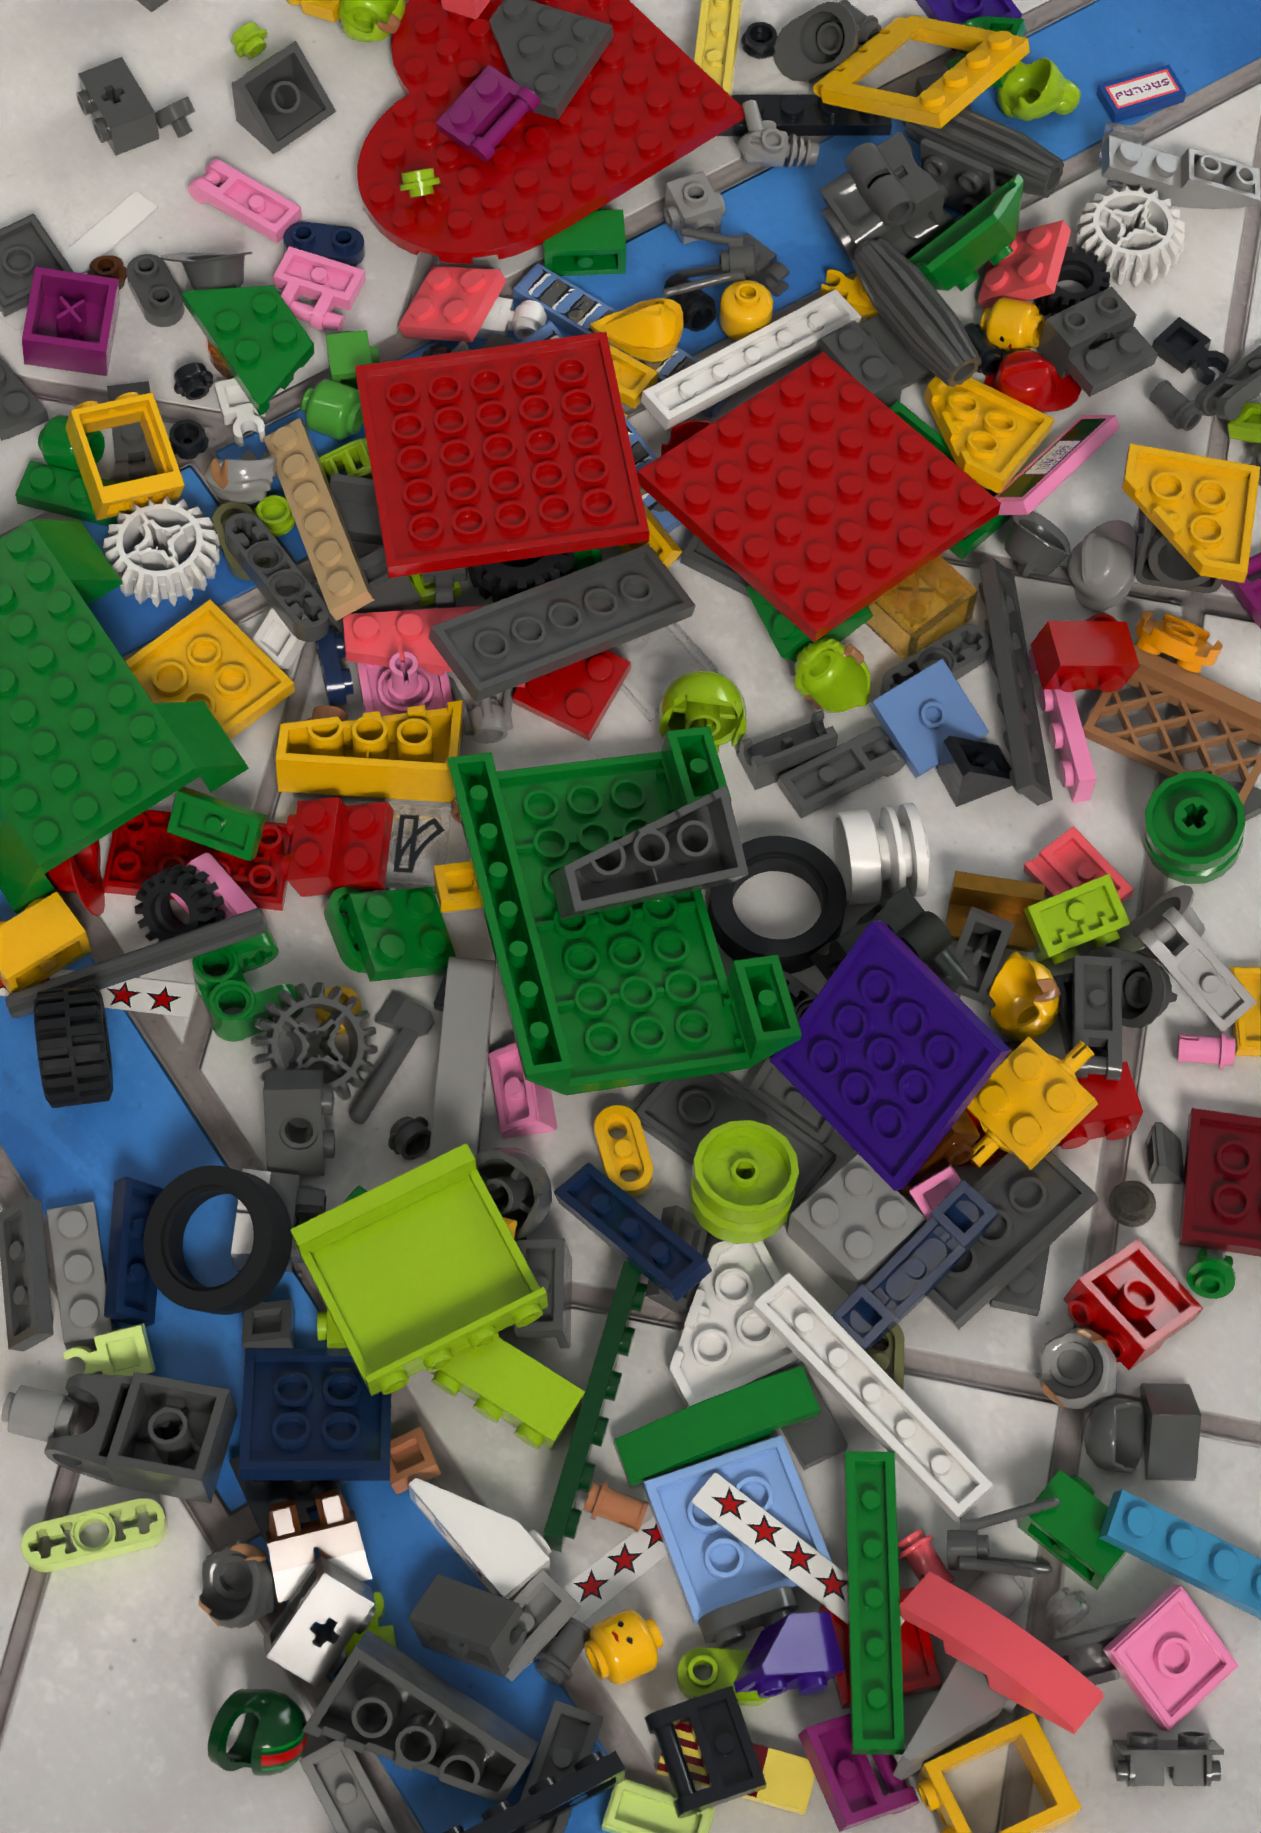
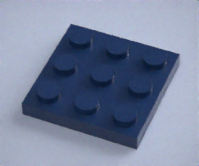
(311, 1418)

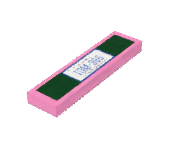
(1056, 464)

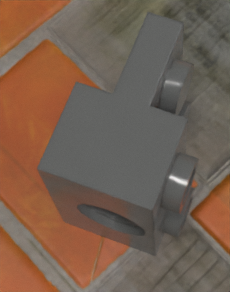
(1096, 342)

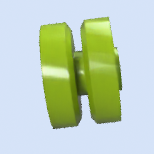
(743, 1181)

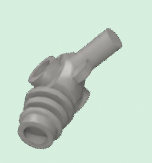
(771, 146)

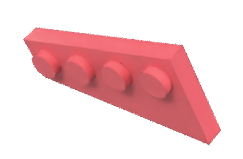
(380, 635)

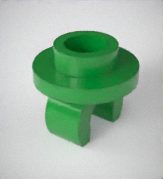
(1211, 1276)

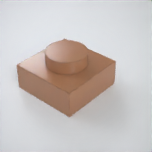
(411, 1459)

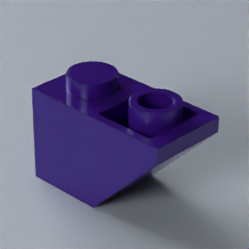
(792, 1654)

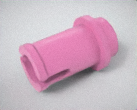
(1206, 1049)

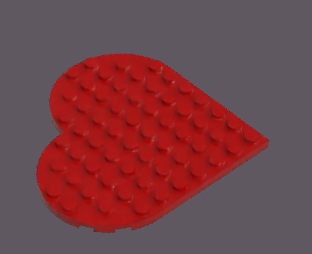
(624, 124)

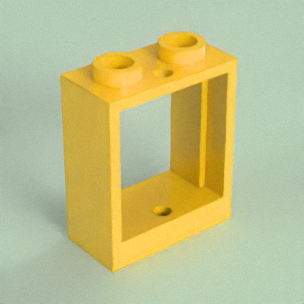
(124, 410)
(1039, 1760)

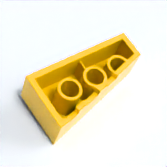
(372, 755)

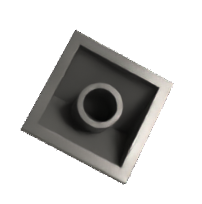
(280, 99)

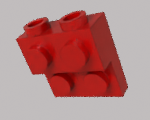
(337, 846)
(1131, 1303)

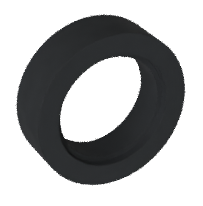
(792, 857)
(167, 1226)

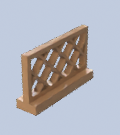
(1198, 702)

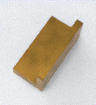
(995, 896)

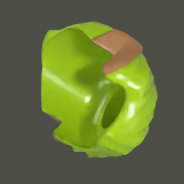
(370, 19)
(832, 676)

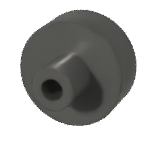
(175, 115)

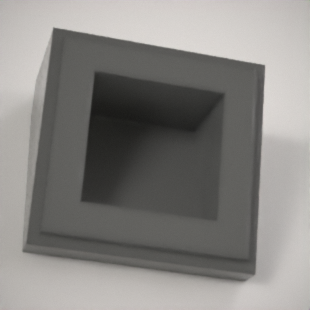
(1164, 1156)

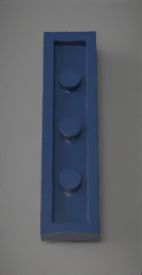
(633, 1232)

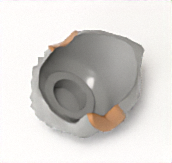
(242, 479)
(1078, 1369)

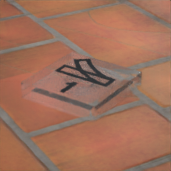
(416, 845)

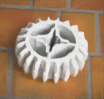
(1132, 234)
(172, 531)

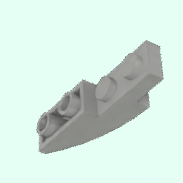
(1188, 180)

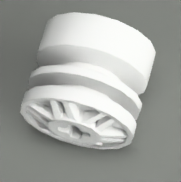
(887, 853)

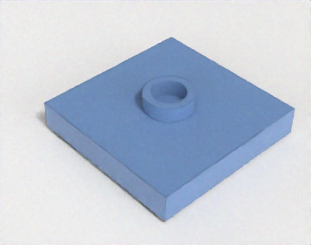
(926, 712)

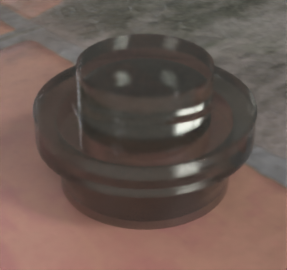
(1132, 1203)

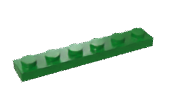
(873, 1604)

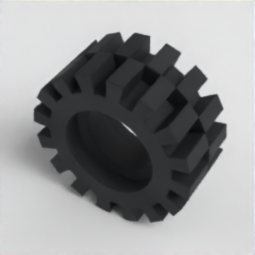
(1079, 269)
(190, 888)

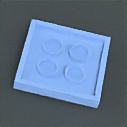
(706, 1557)

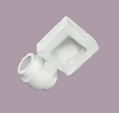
(523, 321)

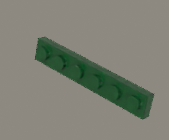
(590, 1425)

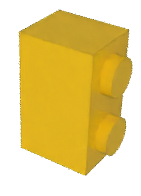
(40, 943)

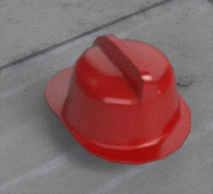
(1034, 382)
(82, 876)

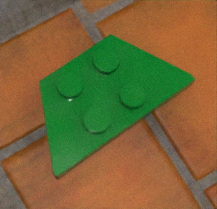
(253, 337)

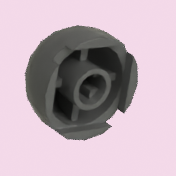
(517, 1187)

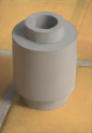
(39, 1413)
(998, 1591)

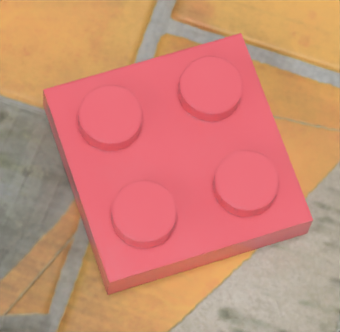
(1031, 267)
(452, 303)

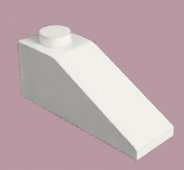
(488, 1542)

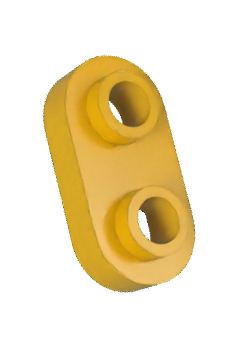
(625, 1153)

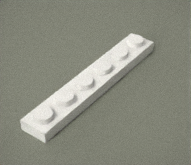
(747, 360)
(872, 1397)

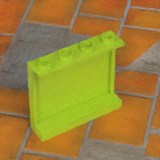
(419, 1271)

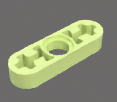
(55, 1528)

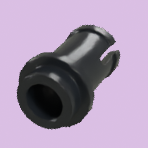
(989, 354)

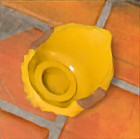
(1023, 998)

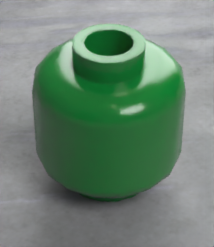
(57, 448)

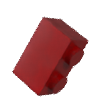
(1084, 655)

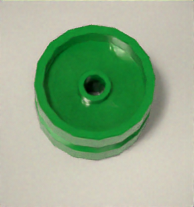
(1171, 824)

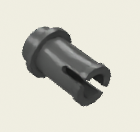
(868, 24)
(1173, 403)
(563, 1651)

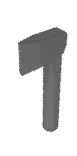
(412, 1022)

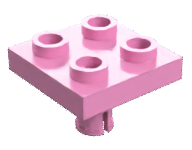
(402, 686)

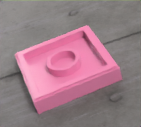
(1170, 1657)

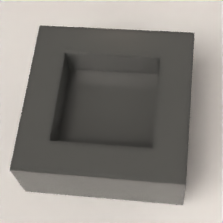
(269, 1325)

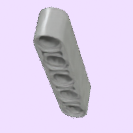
(463, 1055)

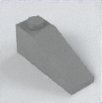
(956, 1715)

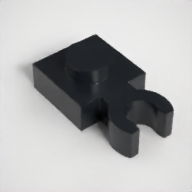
(1187, 347)

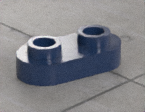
(326, 241)
(336, 680)

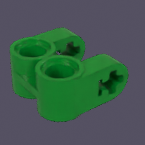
(232, 989)

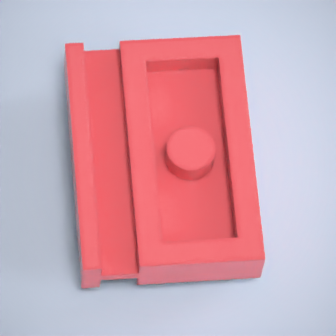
(1070, 863)

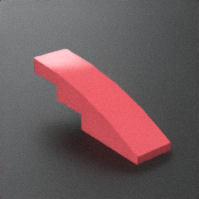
(1002, 1650)

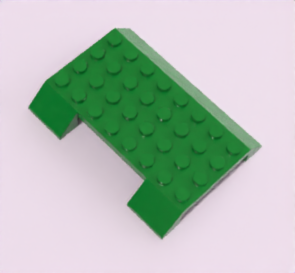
(75, 724)
(623, 988)

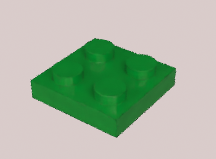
(400, 933)

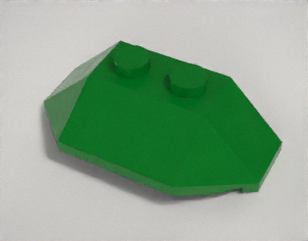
(973, 240)

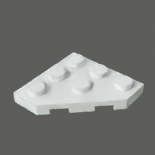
(722, 1335)

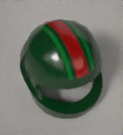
(269, 1737)

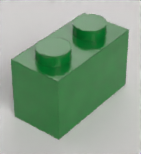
(589, 246)
(1074, 1529)

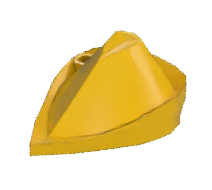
(645, 330)

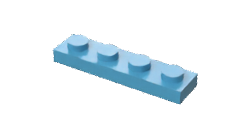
(1183, 1551)

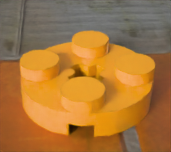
(1177, 639)

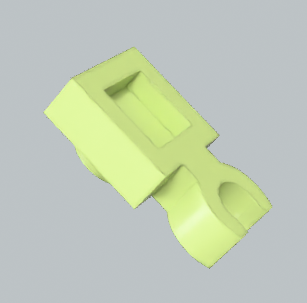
(117, 1353)

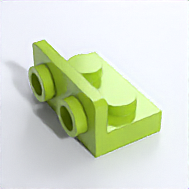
(1077, 917)

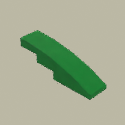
(716, 1425)

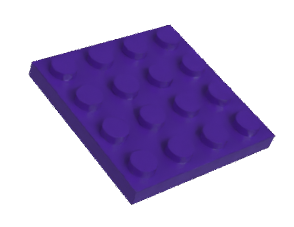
(890, 1055)

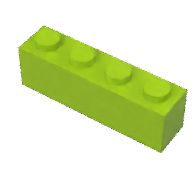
(512, 1388)

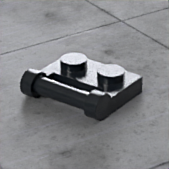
(722, 1746)

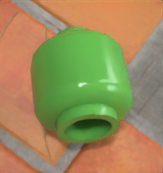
(333, 409)

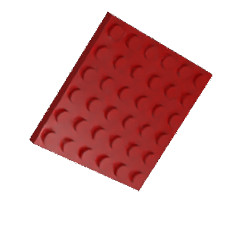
(500, 454)
(818, 495)

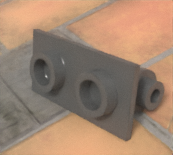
(1187, 1756)

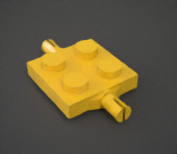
(1031, 1103)

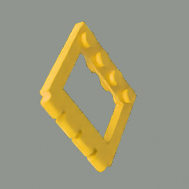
(988, 59)

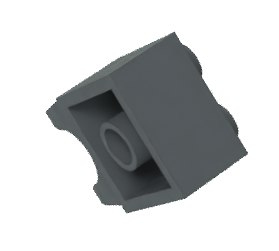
(149, 1434)

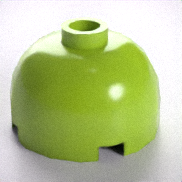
(703, 701)

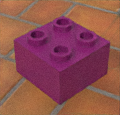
(70, 321)

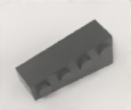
(666, 858)
(420, 1722)

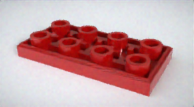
(146, 848)

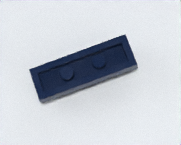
(129, 1286)

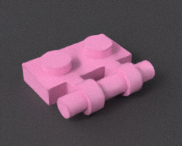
(321, 280)

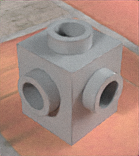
(693, 205)

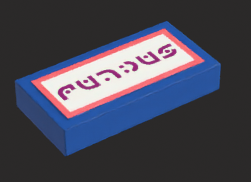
(1141, 93)

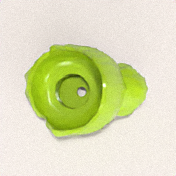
(1036, 91)

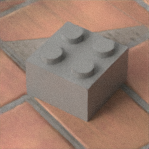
(854, 1224)

